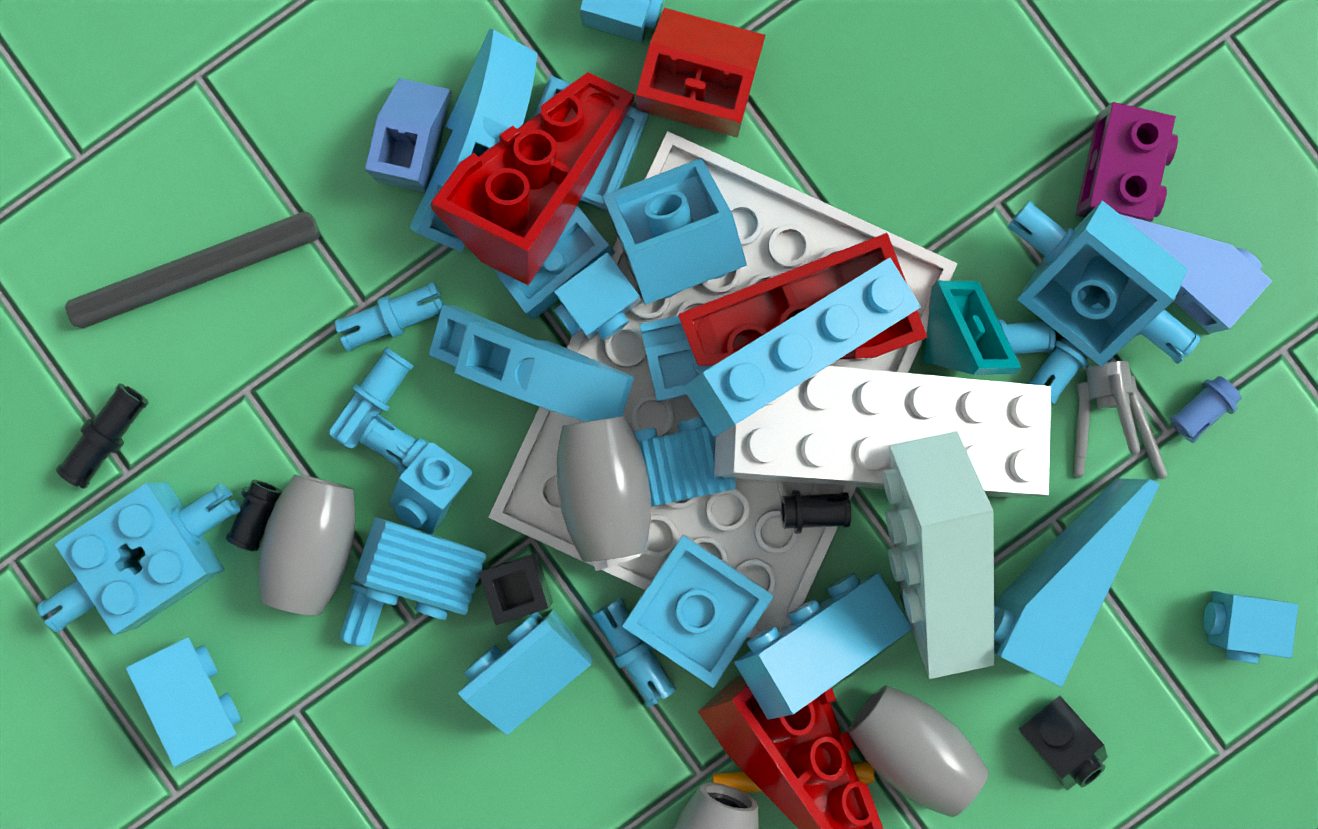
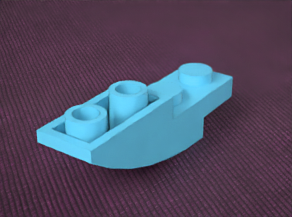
(488, 105)
(528, 367)

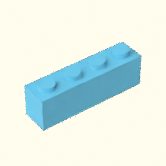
(801, 347)

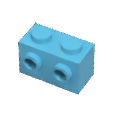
(183, 701)

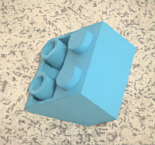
(527, 674)

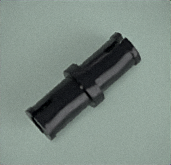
(102, 436)

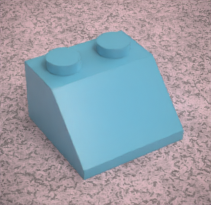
(675, 230)

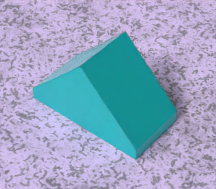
(966, 331)

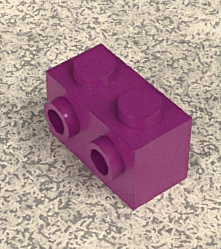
(1128, 161)

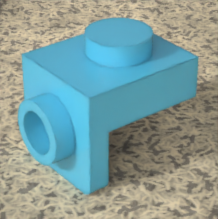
(428, 488)

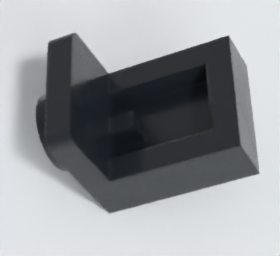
(1065, 744)

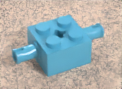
(1103, 283)
(106, 555)

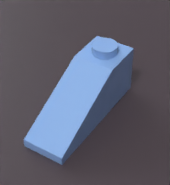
(1219, 277)

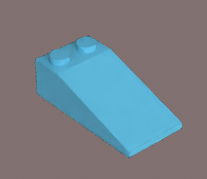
(1057, 598)

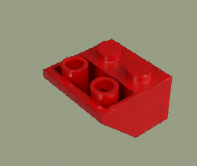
(699, 72)

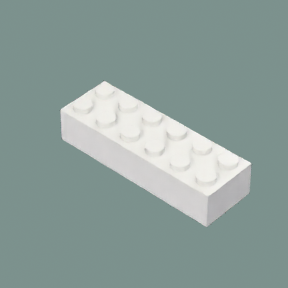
(845, 419)

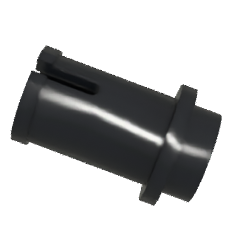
(815, 511)
(253, 515)

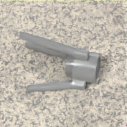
(1114, 388)

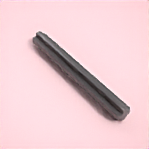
(192, 270)

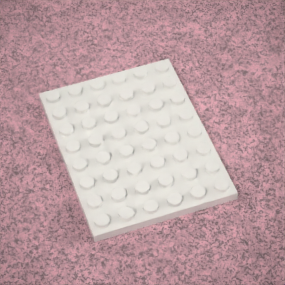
(741, 525)

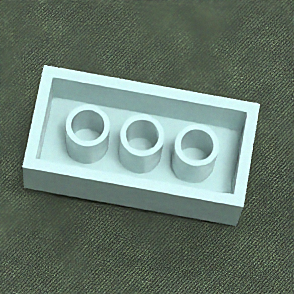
(942, 552)

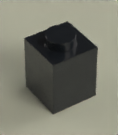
(516, 588)

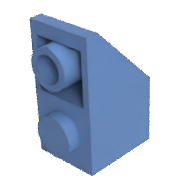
(408, 135)

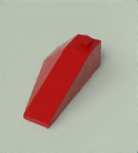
(526, 186)
(745, 315)
(794, 758)

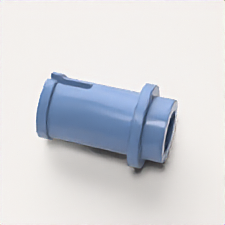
(1206, 408)

